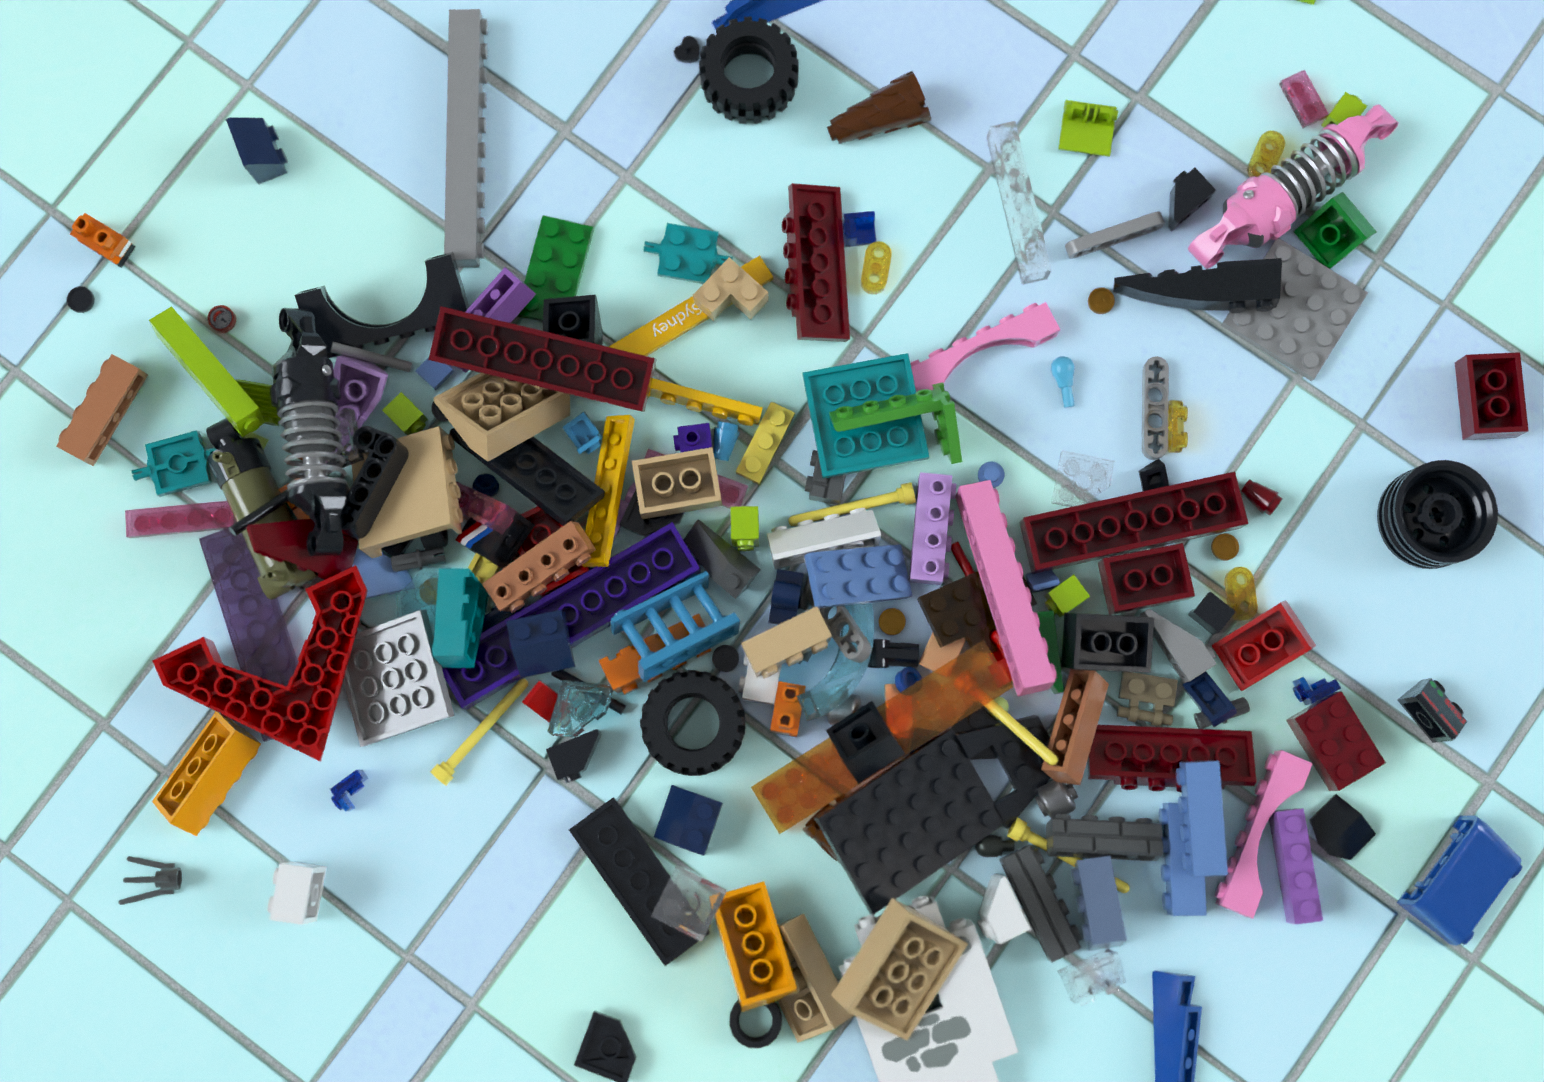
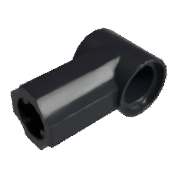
(893, 654)

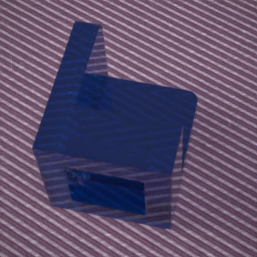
(859, 228)

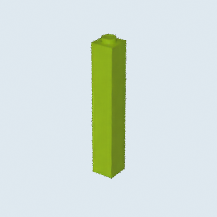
(207, 371)

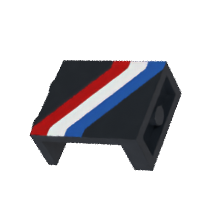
(492, 545)

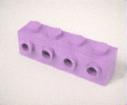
(931, 528)

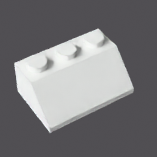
(1001, 912)

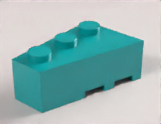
(458, 617)

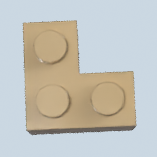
(728, 286)

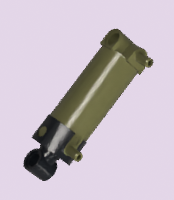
(247, 485)

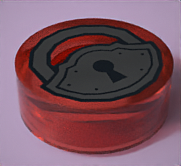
(221, 319)

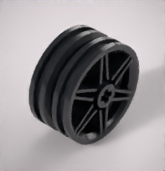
(1474, 504)

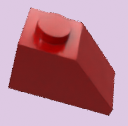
(541, 700)

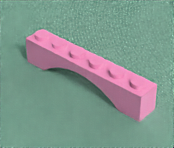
(1027, 329)
(1241, 887)

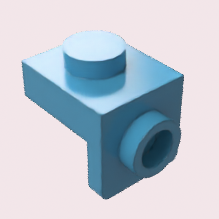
(583, 433)

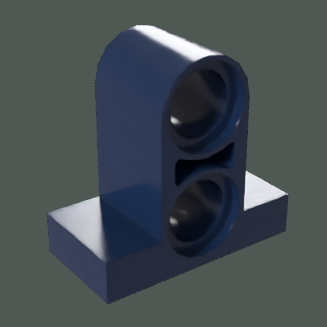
(785, 596)

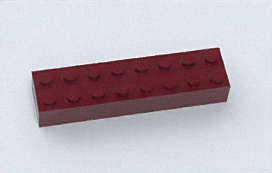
(542, 359)
(1133, 522)

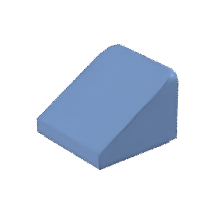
(1042, 581)

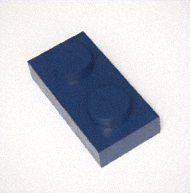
(1209, 699)

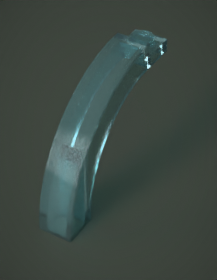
(843, 674)

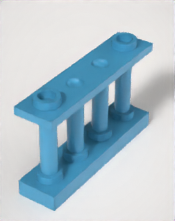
(676, 650)

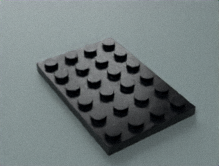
(910, 821)

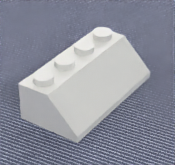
(833, 533)

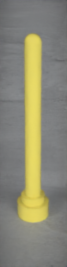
(904, 494)
(1022, 733)
(446, 769)
(1022, 832)

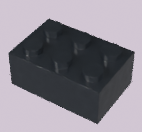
(1107, 642)

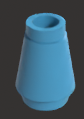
(724, 440)

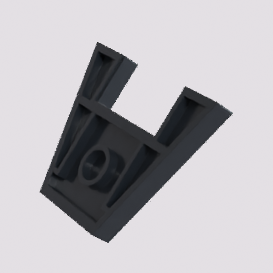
(1016, 758)

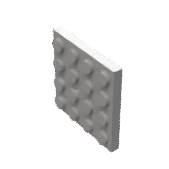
(1308, 317)
(395, 680)

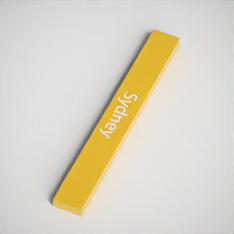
(680, 318)

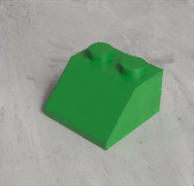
(1334, 231)

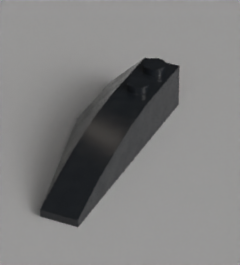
(1228, 287)

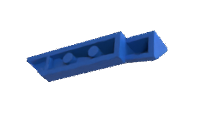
(762, 9)
(1175, 1027)

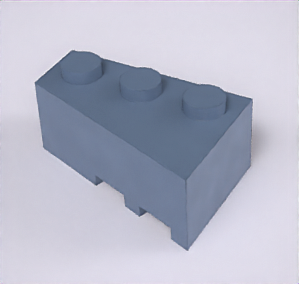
(1099, 903)

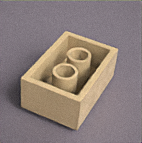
(676, 483)
(787, 643)

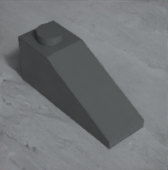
(721, 560)

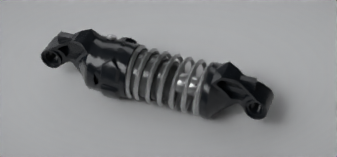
(308, 402)

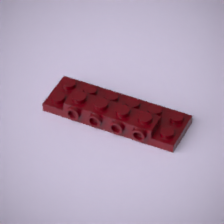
(816, 263)
(1152, 754)

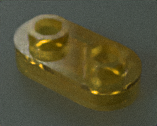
(1264, 157)
(876, 266)
(1176, 417)
(1240, 593)

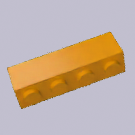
(206, 774)
(754, 947)

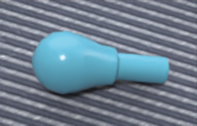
(1063, 372)

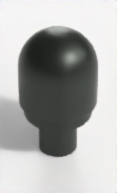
(993, 846)

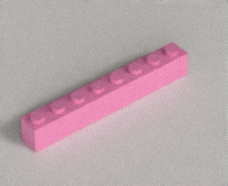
(1005, 588)

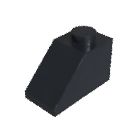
(1187, 196)
(573, 755)

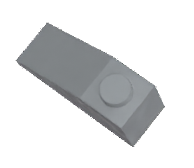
(1183, 650)

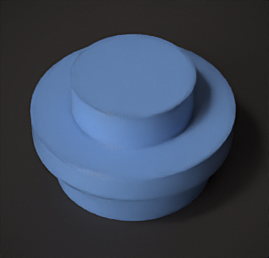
(993, 472)

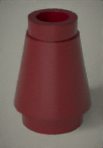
(1261, 497)

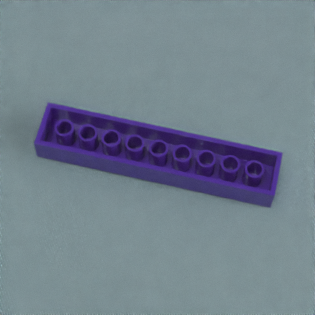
(588, 603)

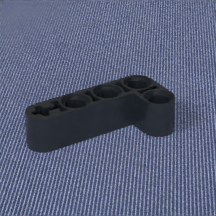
(360, 514)

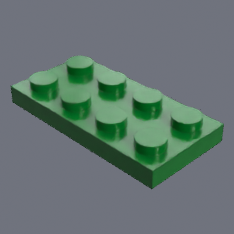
(556, 263)

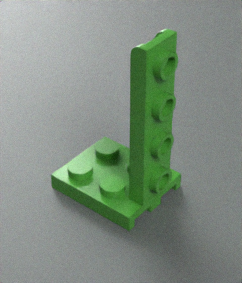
(903, 406)

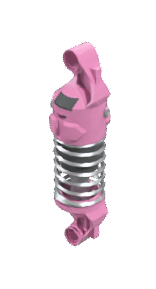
(1274, 200)

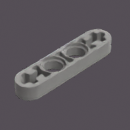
(1114, 235)
(1158, 408)
(854, 634)

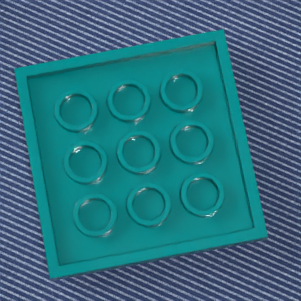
(867, 446)

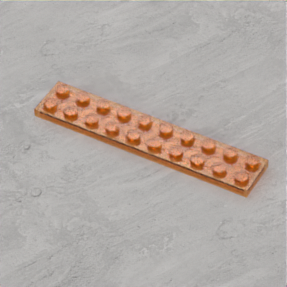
(913, 718)

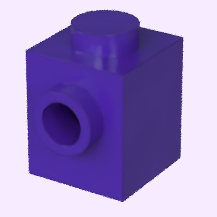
(693, 437)

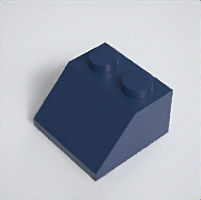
(258, 148)
(541, 643)
(688, 820)

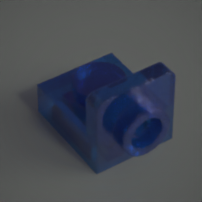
(1319, 689)
(351, 784)

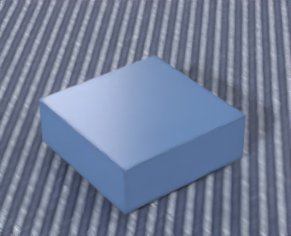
(434, 373)

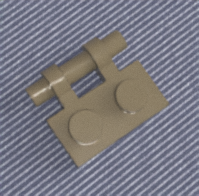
(1147, 689)

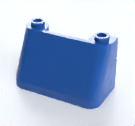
(1463, 881)

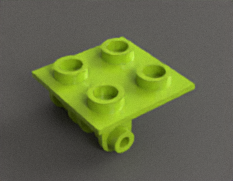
(1087, 128)

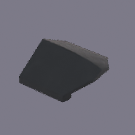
(1341, 828)

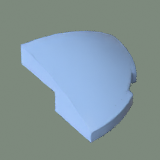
(379, 575)

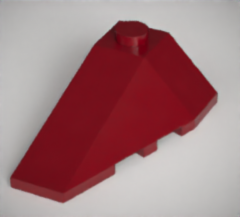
(289, 542)

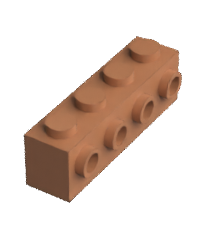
(101, 410)
(539, 567)
(1076, 725)

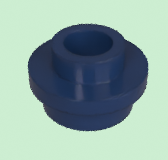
(486, 484)

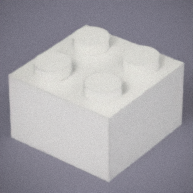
(296, 893)

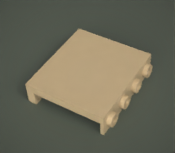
(422, 496)

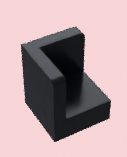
(1212, 613)

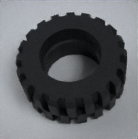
(743, 39)
(655, 723)

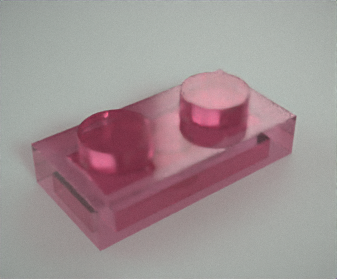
(1303, 99)

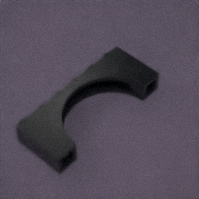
(333, 325)

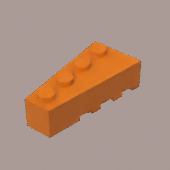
(623, 670)

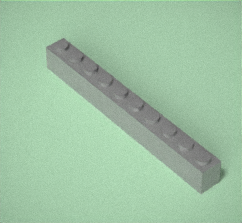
(464, 136)

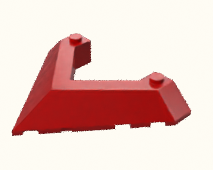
(293, 713)

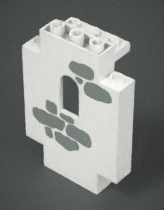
(955, 1039)

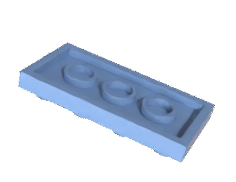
(858, 576)

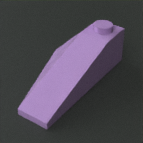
(360, 386)

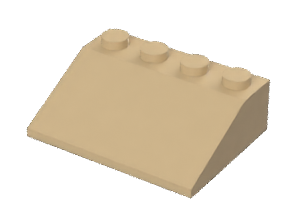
(500, 412)
(898, 970)

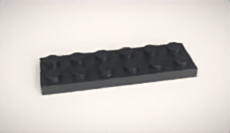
(543, 479)
(631, 874)

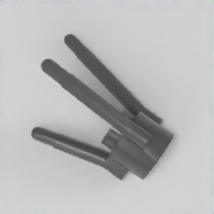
(167, 879)

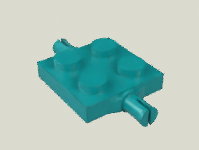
(687, 253)
(176, 463)

